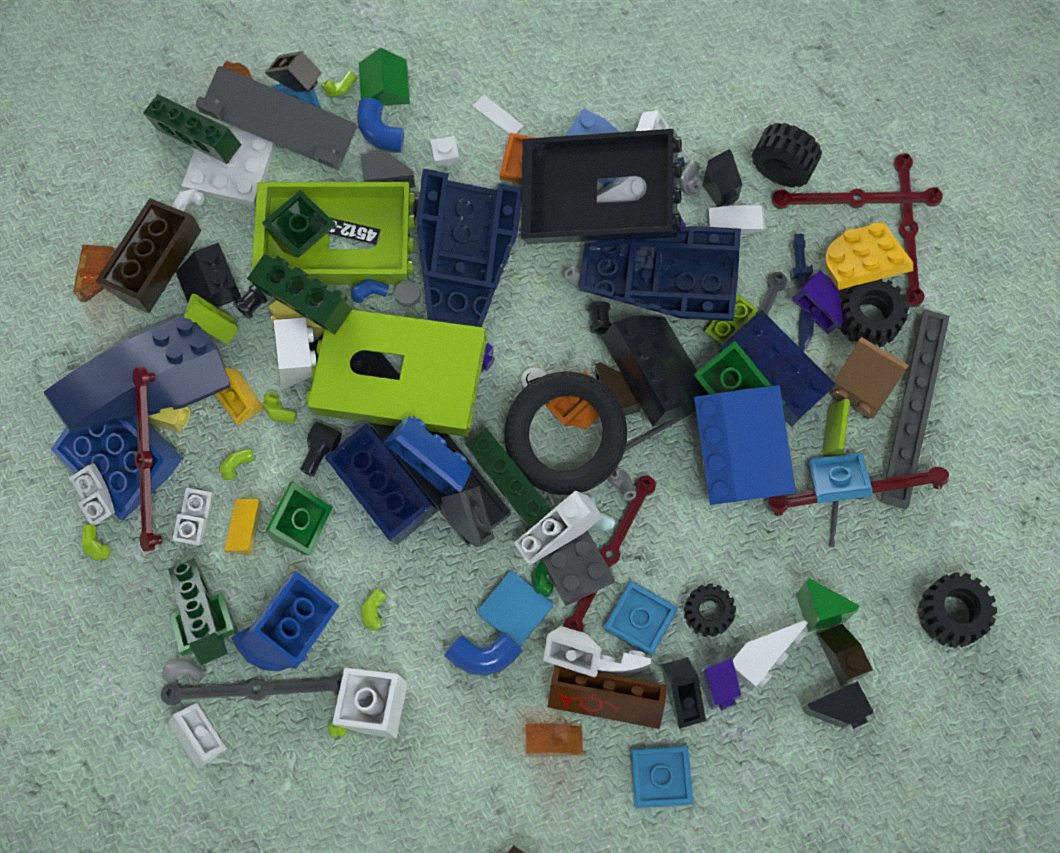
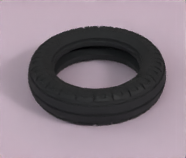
(613, 432)

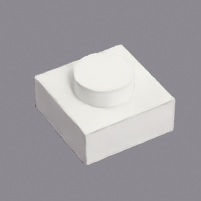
(444, 150)

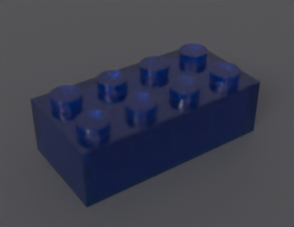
(783, 364)
(381, 484)

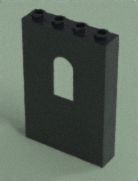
(562, 186)

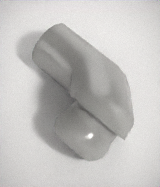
(687, 180)
(622, 481)

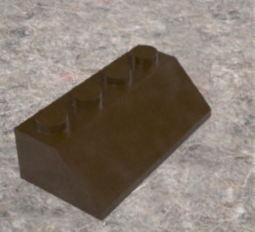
(149, 255)

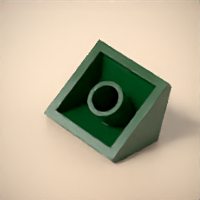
(298, 225)

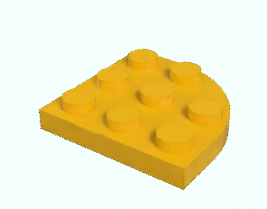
(865, 256)

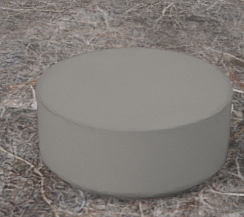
(407, 293)

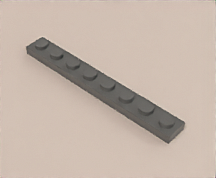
(916, 404)

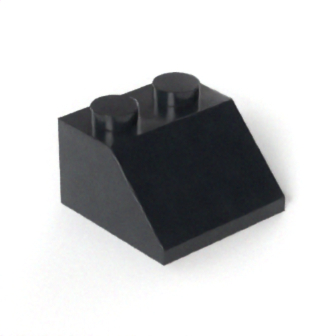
(208, 276)

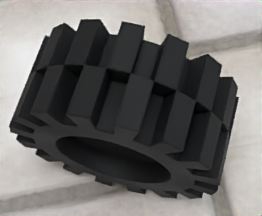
(715, 594)

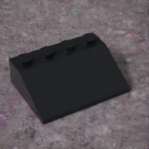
(654, 367)

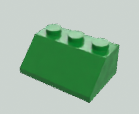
(731, 372)

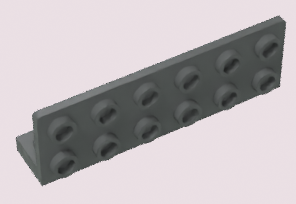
(277, 117)

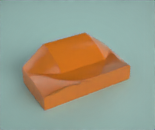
(573, 411)

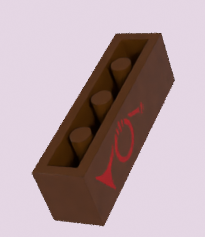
(608, 697)

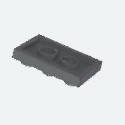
(578, 569)

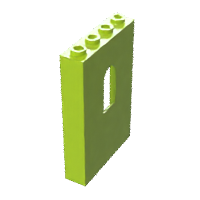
(363, 203)
(435, 380)

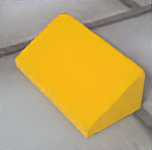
(239, 398)
(243, 526)

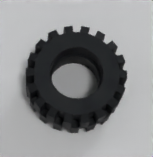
(786, 155)
(882, 296)
(974, 597)

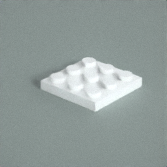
(236, 179)

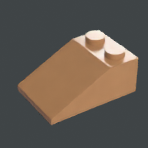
(868, 378)

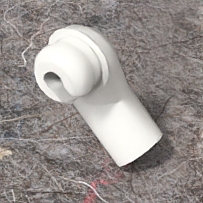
(188, 197)

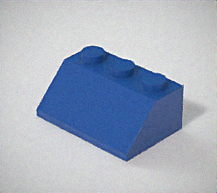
(429, 455)
(290, 623)

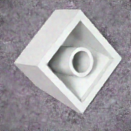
(293, 350)
(370, 702)

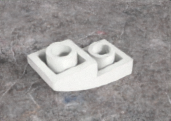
(746, 217)
(96, 500)
(194, 516)
(630, 664)

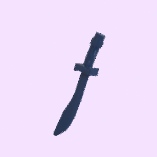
(806, 324)

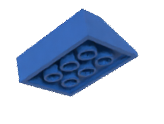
(745, 445)
(113, 452)

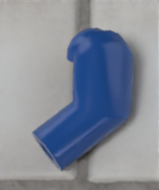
(366, 288)

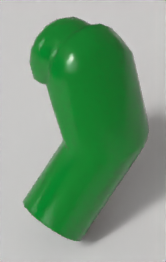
(539, 580)

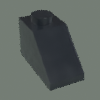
(722, 179)
(684, 692)
(842, 707)

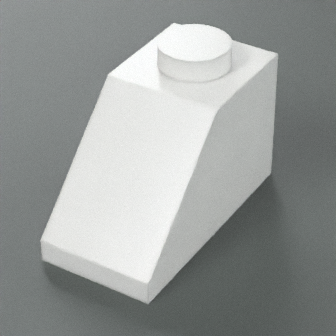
(623, 189)
(572, 651)

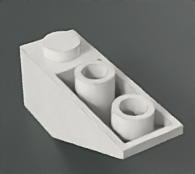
(559, 527)
(762, 653)

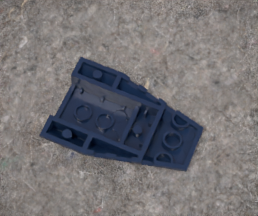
(464, 245)
(672, 275)
(104, 390)

